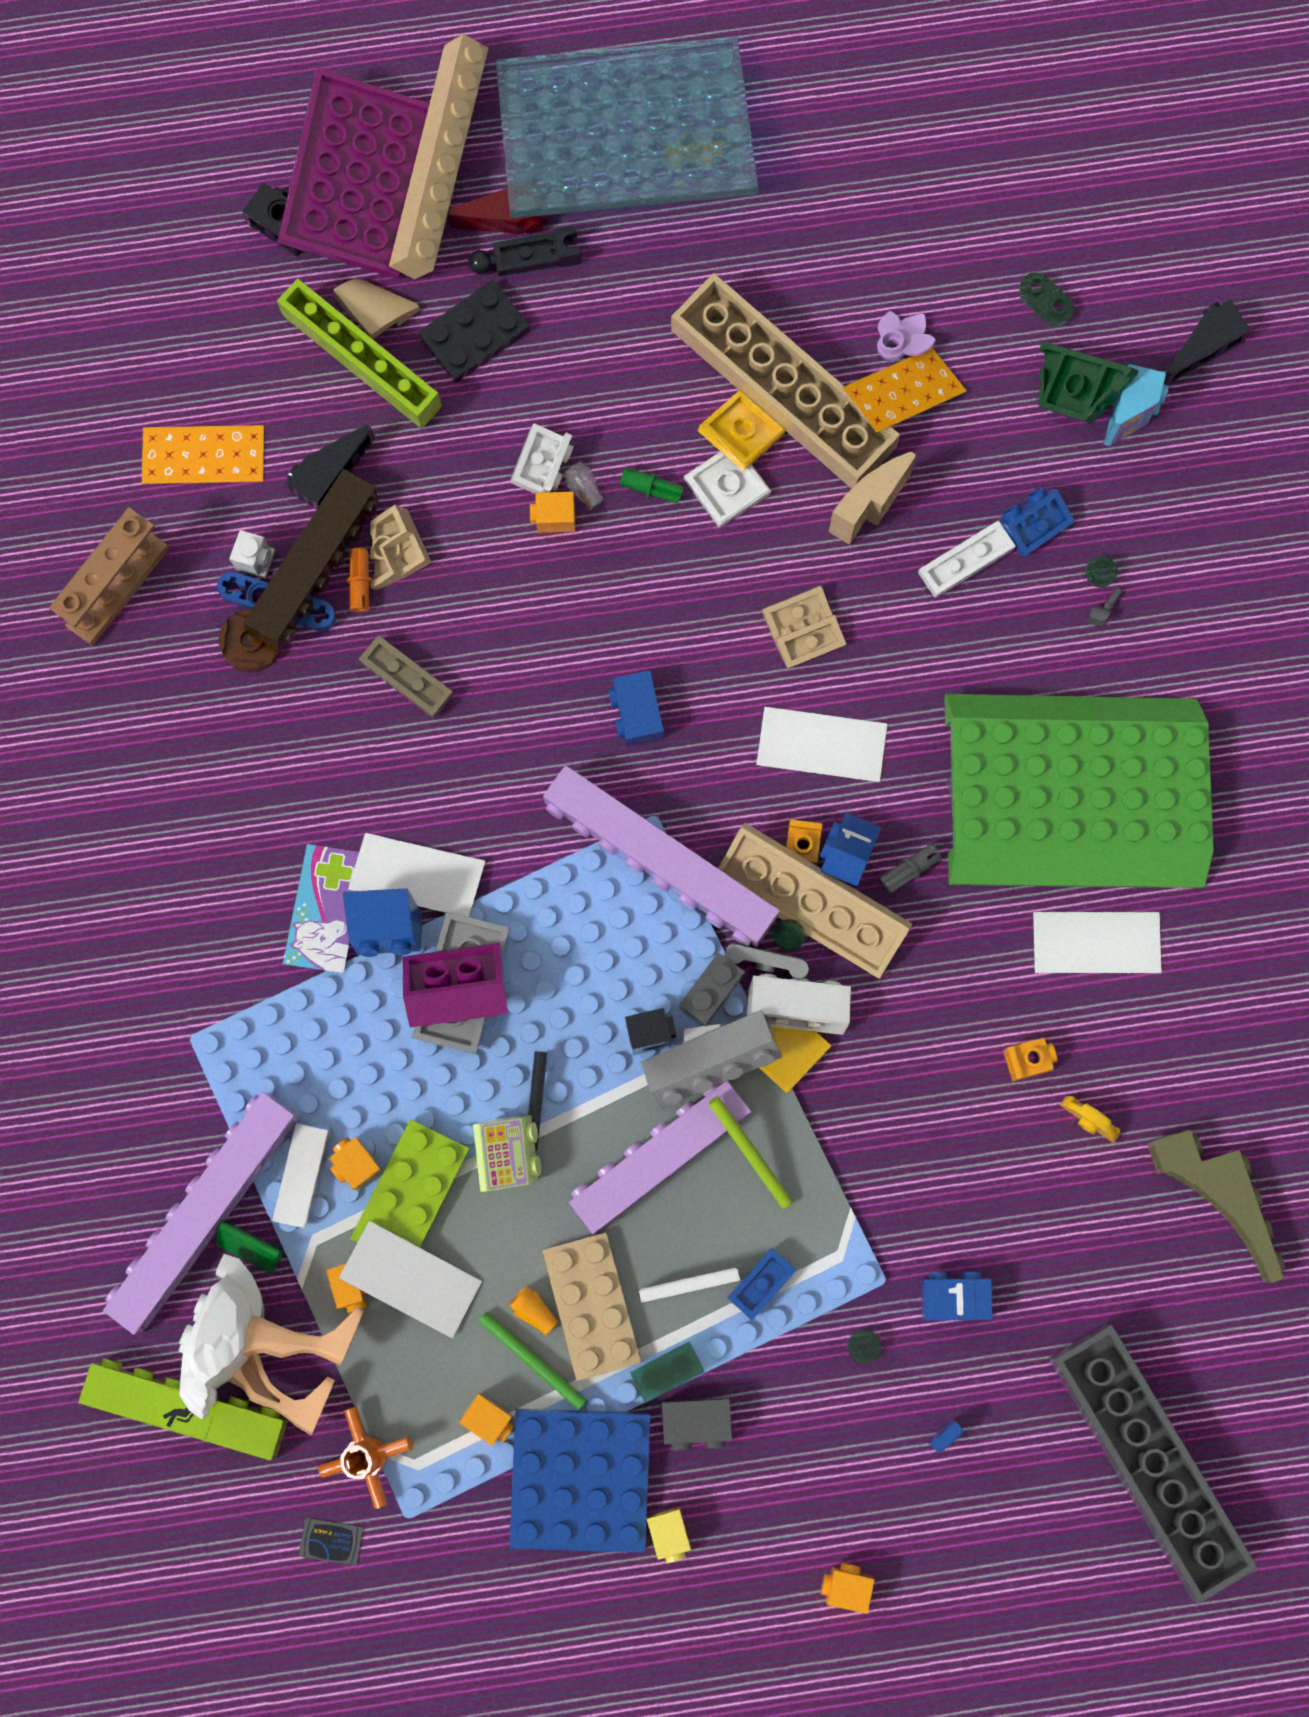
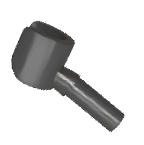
(1098, 614)

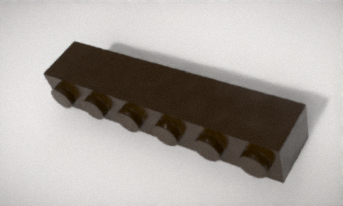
(311, 561)

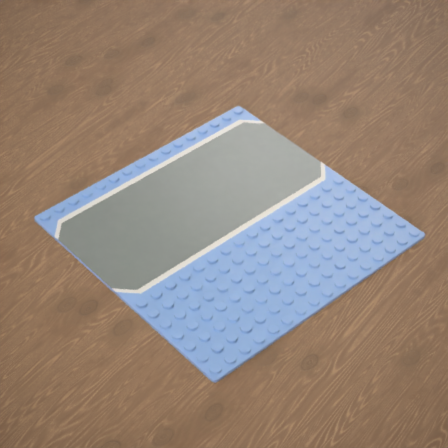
(578, 959)

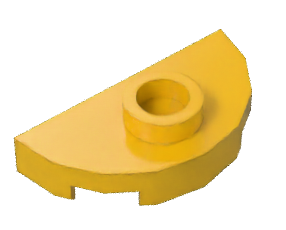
(1091, 1118)

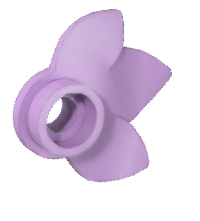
(905, 334)

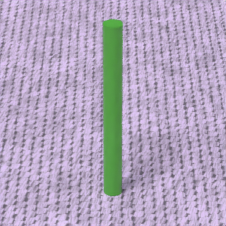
(532, 1361)

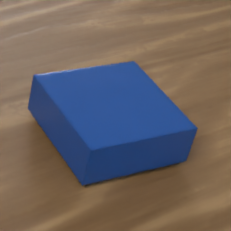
(945, 1436)

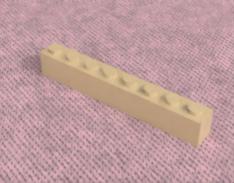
(438, 157)

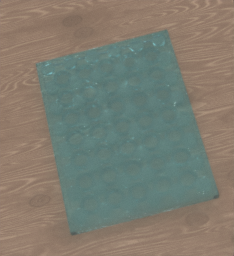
(625, 127)

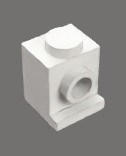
(252, 554)

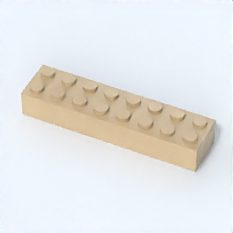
(781, 380)

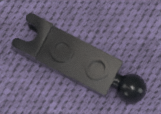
(529, 253)

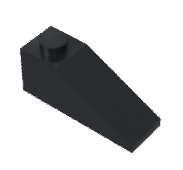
(1215, 334)
(320, 470)

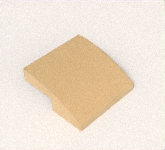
(803, 627)

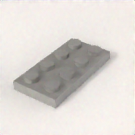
(458, 933)

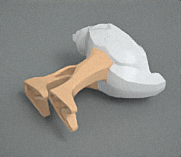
(228, 1343)

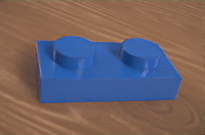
(761, 1284)

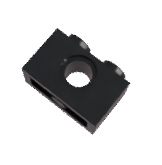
(264, 209)
(650, 1031)

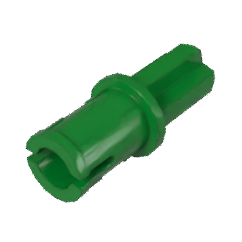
(651, 485)

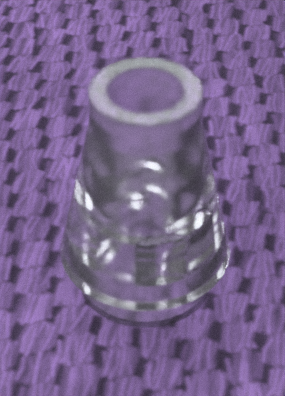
(583, 484)

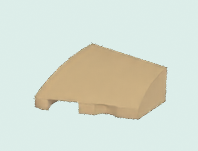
(373, 306)
(395, 547)

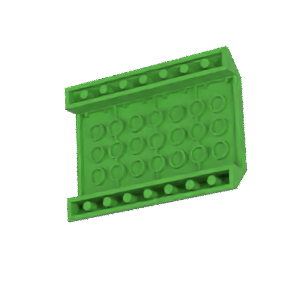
(1079, 791)

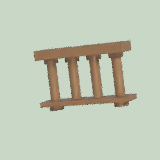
(109, 577)

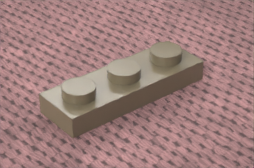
(406, 676)

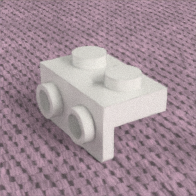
(541, 460)

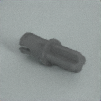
(910, 868)

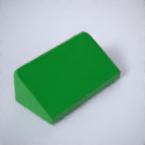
(248, 1247)

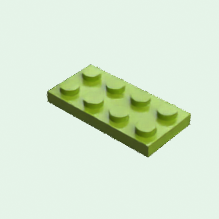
(413, 1184)

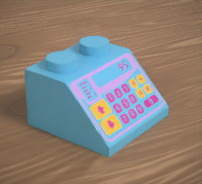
(1136, 404)

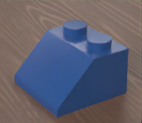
(383, 922)

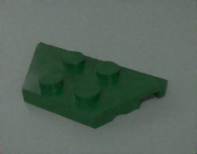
(1080, 383)

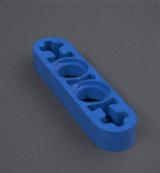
(243, 581)

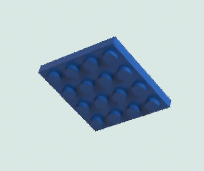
(580, 1480)

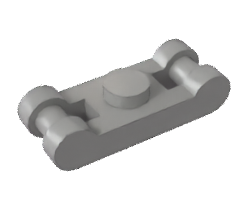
(767, 960)

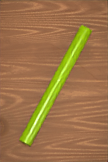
(750, 1152)

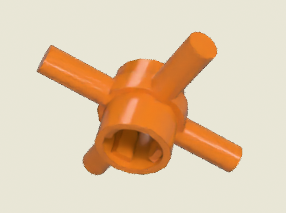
(375, 1453)

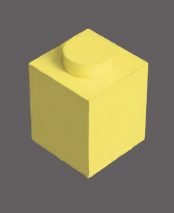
(669, 1535)

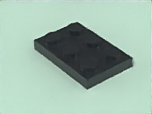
(474, 331)

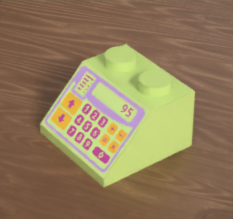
(506, 1153)

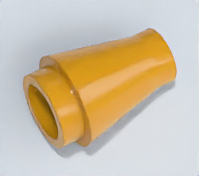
(533, 1310)

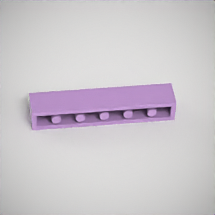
(656, 1160)

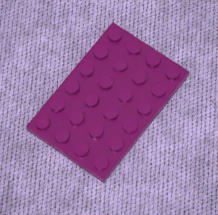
(352, 172)

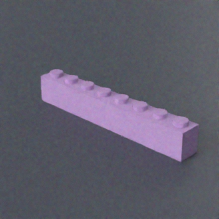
(661, 857)
(200, 1213)

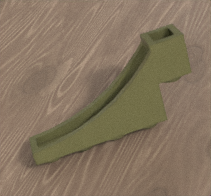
(1228, 1188)

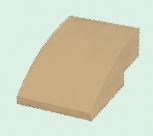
(871, 497)

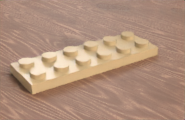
(821, 903)

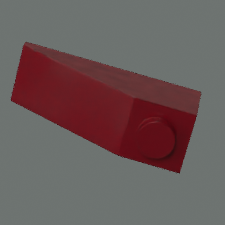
(493, 215)

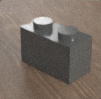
(711, 990)
(696, 1423)

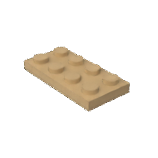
(591, 1306)

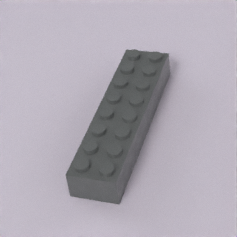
(1153, 1463)

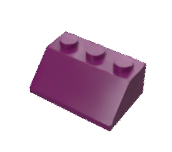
(454, 985)

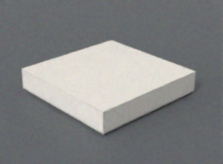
(725, 488)

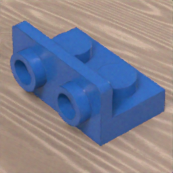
(1036, 519)

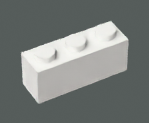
(801, 1003)

